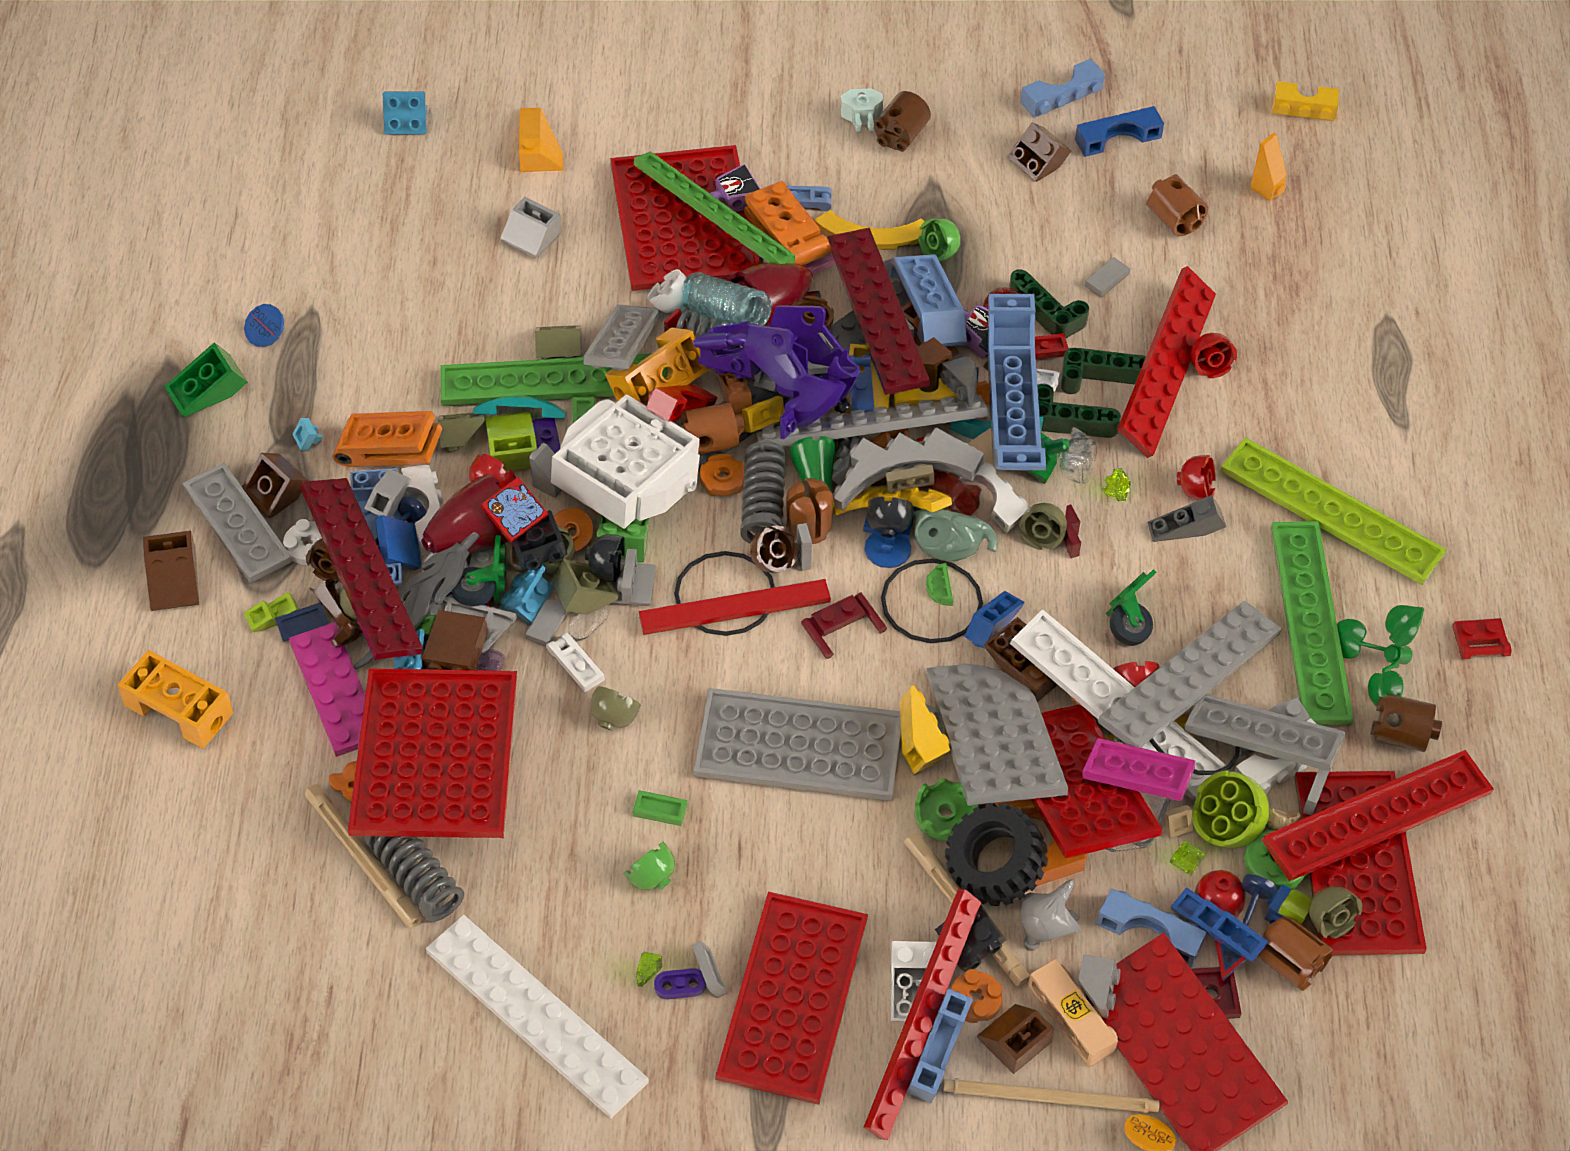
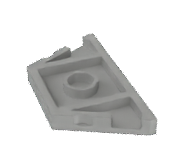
(497, 620)

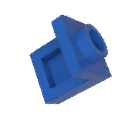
(1275, 904)

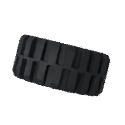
(1017, 874)

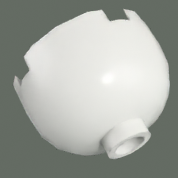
(669, 294)

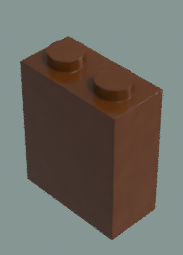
(455, 641)

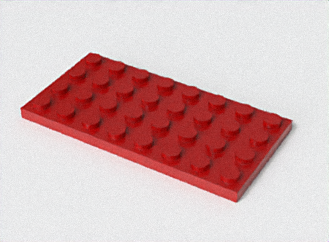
(1092, 812)
(1376, 875)
(792, 998)
(1187, 1050)

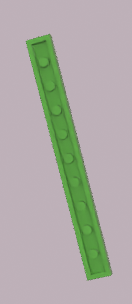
(713, 209)

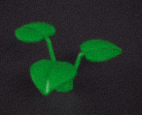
(1403, 624)

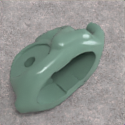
(951, 534)

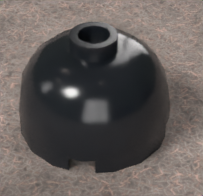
(889, 517)
(605, 556)

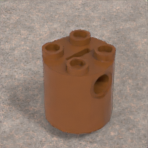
(1177, 205)
(714, 426)

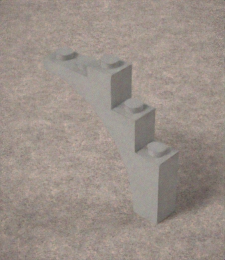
(872, 462)

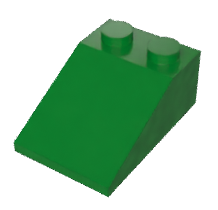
(205, 381)

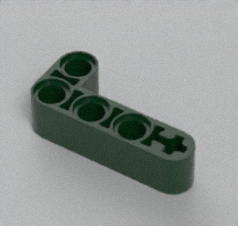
(1048, 310)
(1100, 366)
(1063, 416)

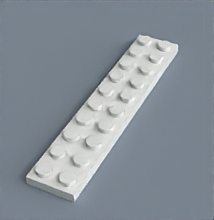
(1100, 687)
(537, 1016)

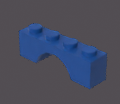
(1140, 124)

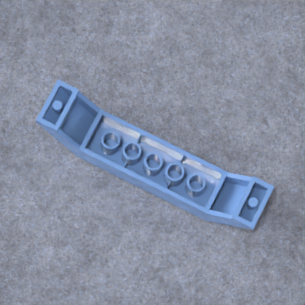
(1013, 383)

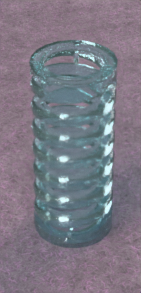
(725, 300)

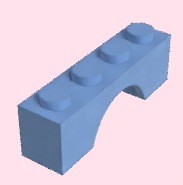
(1042, 97)
(1123, 912)
(939, 1045)

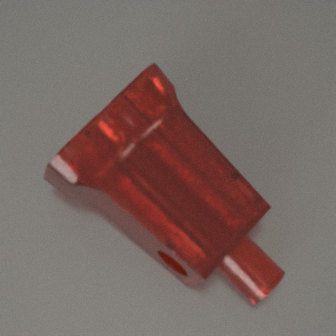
(963, 496)

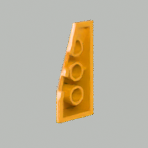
(537, 143)

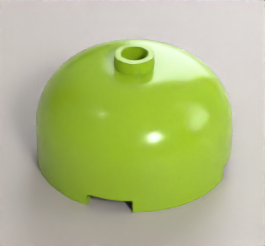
(1230, 810)

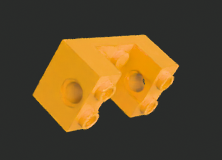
(674, 352)
(197, 706)

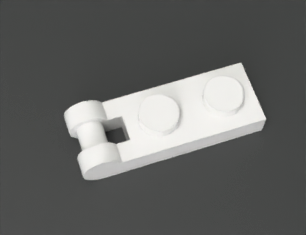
(576, 662)

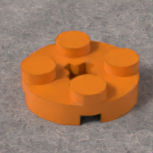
(722, 485)
(989, 989)

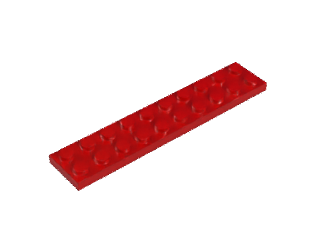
(1166, 362)
(1377, 815)

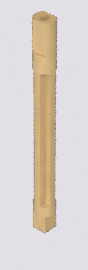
(363, 857)
(949, 887)

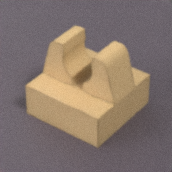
(1178, 821)

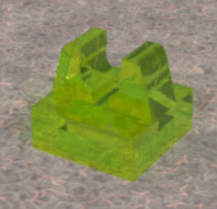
(1118, 485)
(1187, 858)

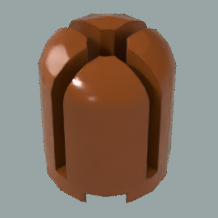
(810, 505)
(1294, 951)

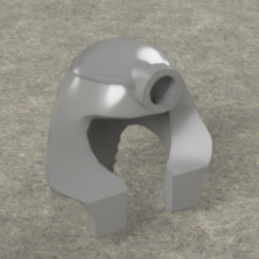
(1047, 917)

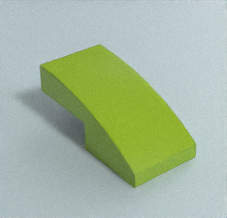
(263, 614)
(1296, 906)

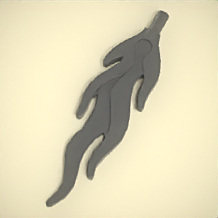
(440, 570)

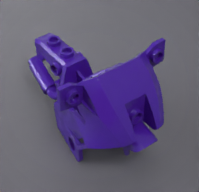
(784, 356)

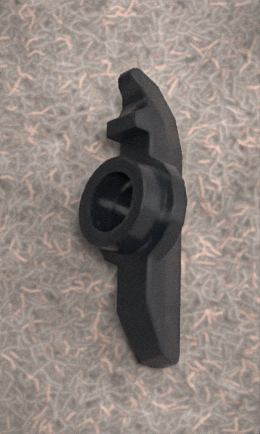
(842, 406)

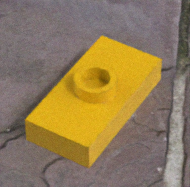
(763, 414)

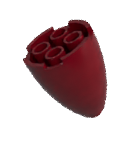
(779, 281)
(463, 516)

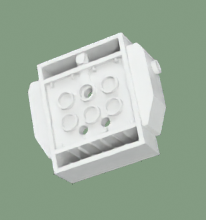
(626, 461)

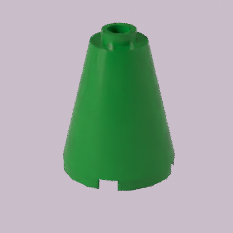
(814, 458)

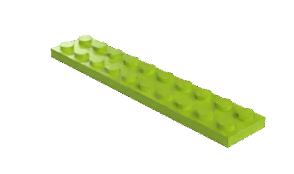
(1335, 510)

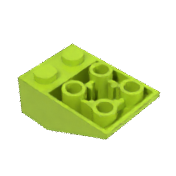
(511, 439)

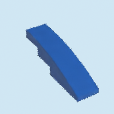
(1219, 925)

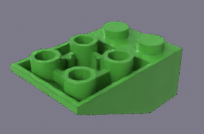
(635, 534)

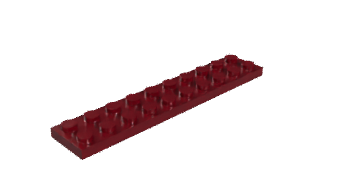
(878, 311)
(361, 569)

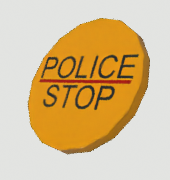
(1149, 1133)

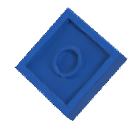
(398, 542)

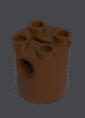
(902, 121)
(1414, 726)

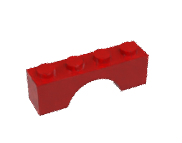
(672, 400)

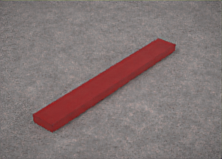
(734, 606)

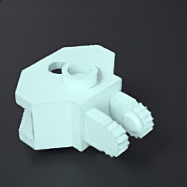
(862, 108)

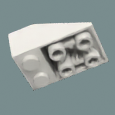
(907, 969)

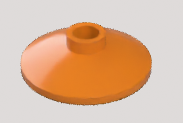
(576, 520)

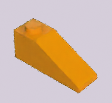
(1269, 169)

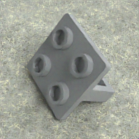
(635, 581)

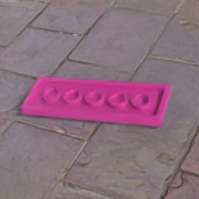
(331, 685)

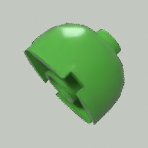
(939, 238)
(652, 869)

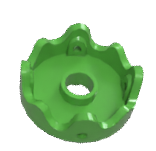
(937, 797)
(1259, 863)

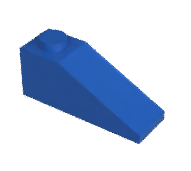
(993, 618)

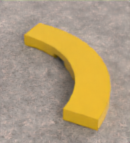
(884, 237)
(928, 500)

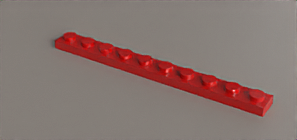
(922, 1015)

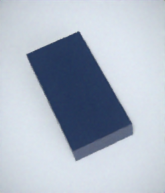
(301, 621)

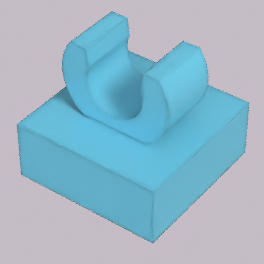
(306, 434)

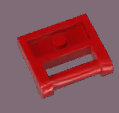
(1480, 633)

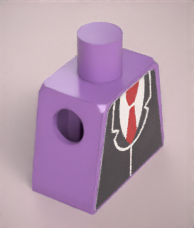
(734, 186)
(976, 328)

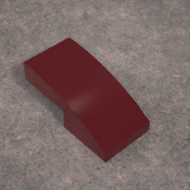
(1071, 537)

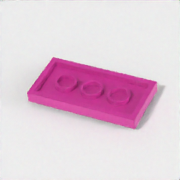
(1139, 769)

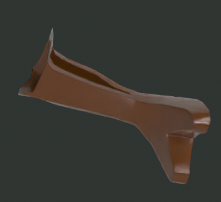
(330, 599)

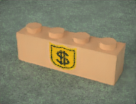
(1073, 1012)

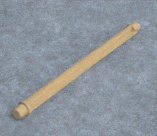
(1051, 1096)

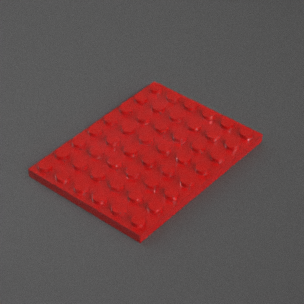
(666, 232)
(434, 754)

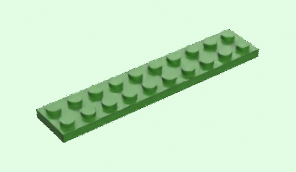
(535, 378)
(1311, 622)

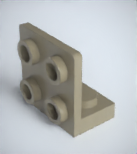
(910, 478)

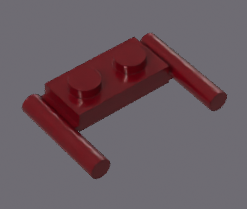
(838, 616)

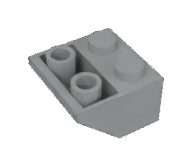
(531, 227)

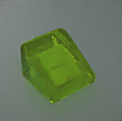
(648, 967)

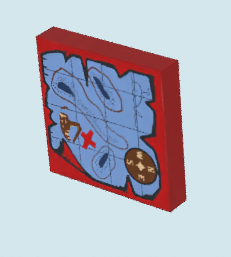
(514, 509)

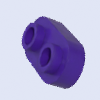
(679, 981)

